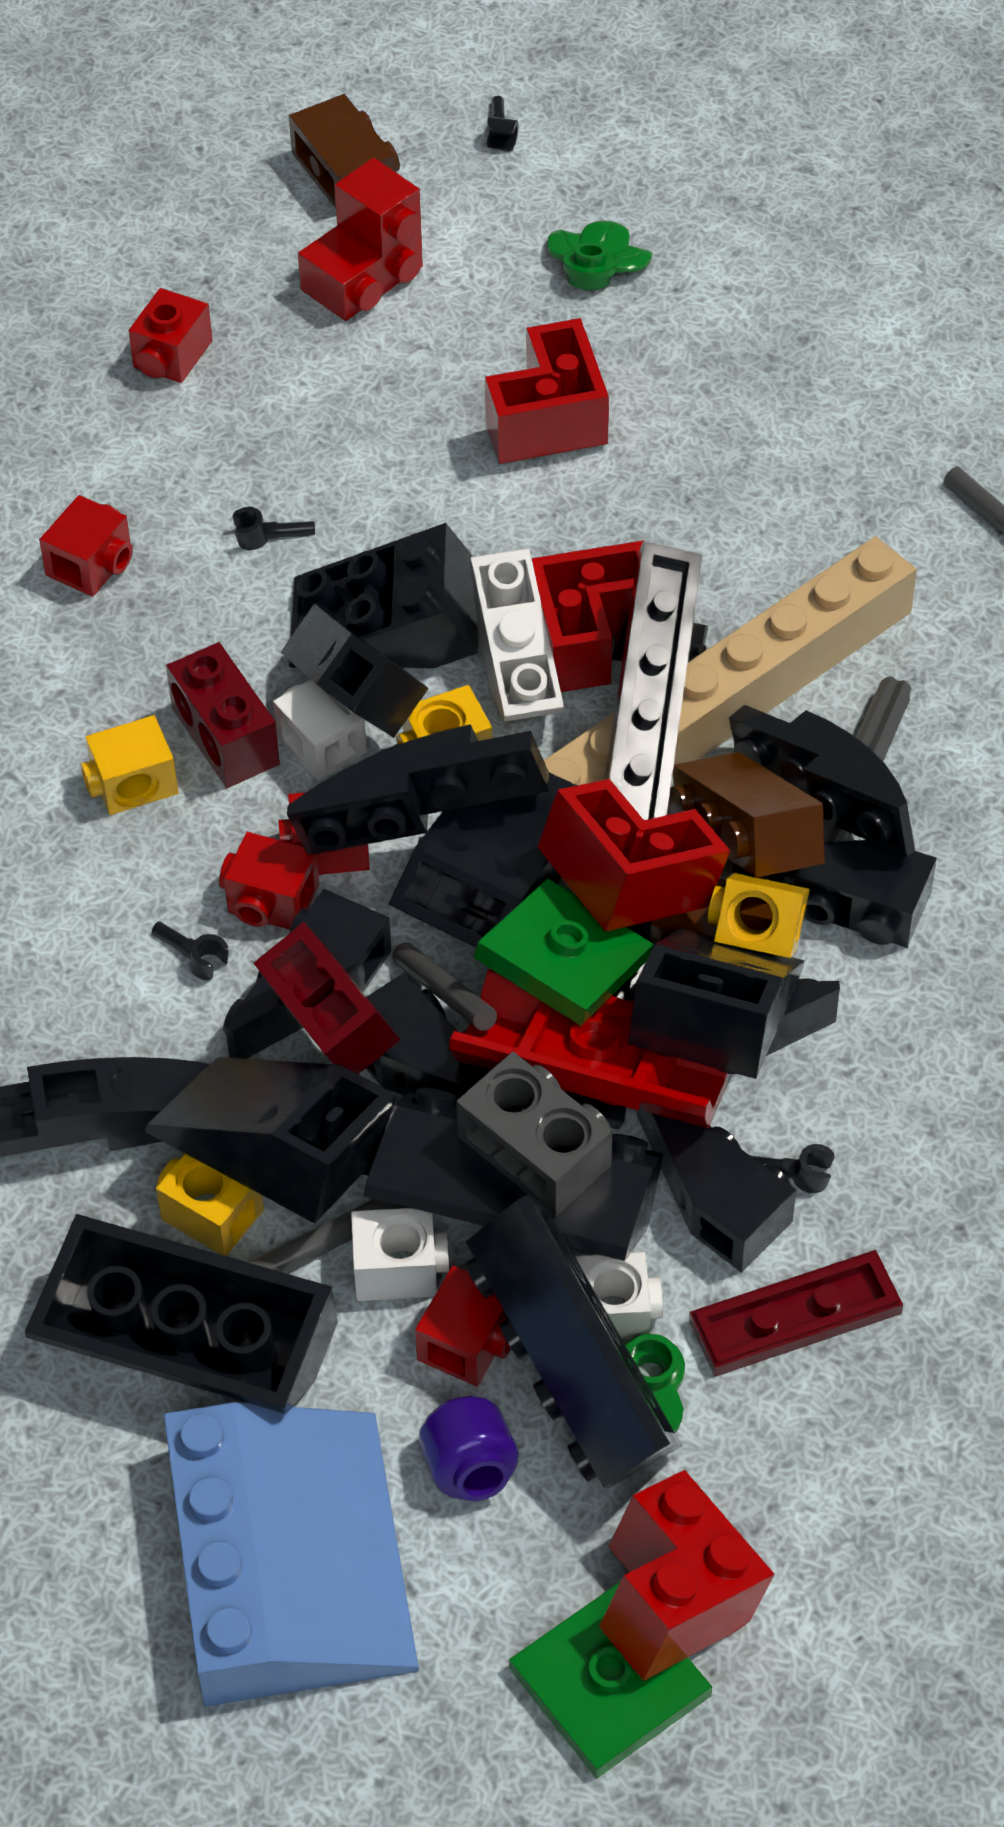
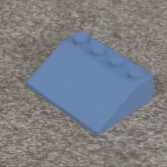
(287, 1550)

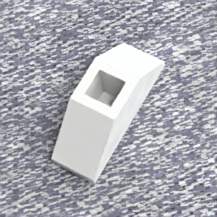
(514, 636)

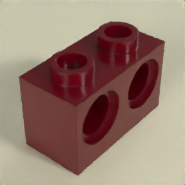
(223, 714)
(326, 1000)

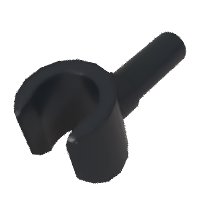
(502, 131)
(254, 532)
(194, 949)
(800, 1172)

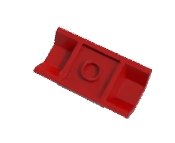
(590, 1057)

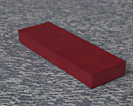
(795, 1313)

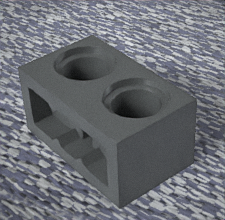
(524, 1140)

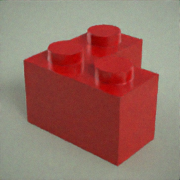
(370, 247)
(554, 402)
(583, 607)
(628, 865)
(686, 1577)

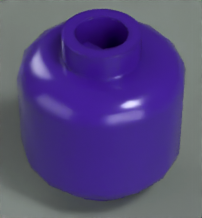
(468, 1448)

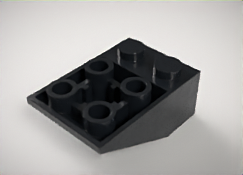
(401, 598)
(478, 864)
(711, 1002)
(280, 1128)

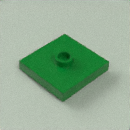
(562, 952)
(597, 1694)

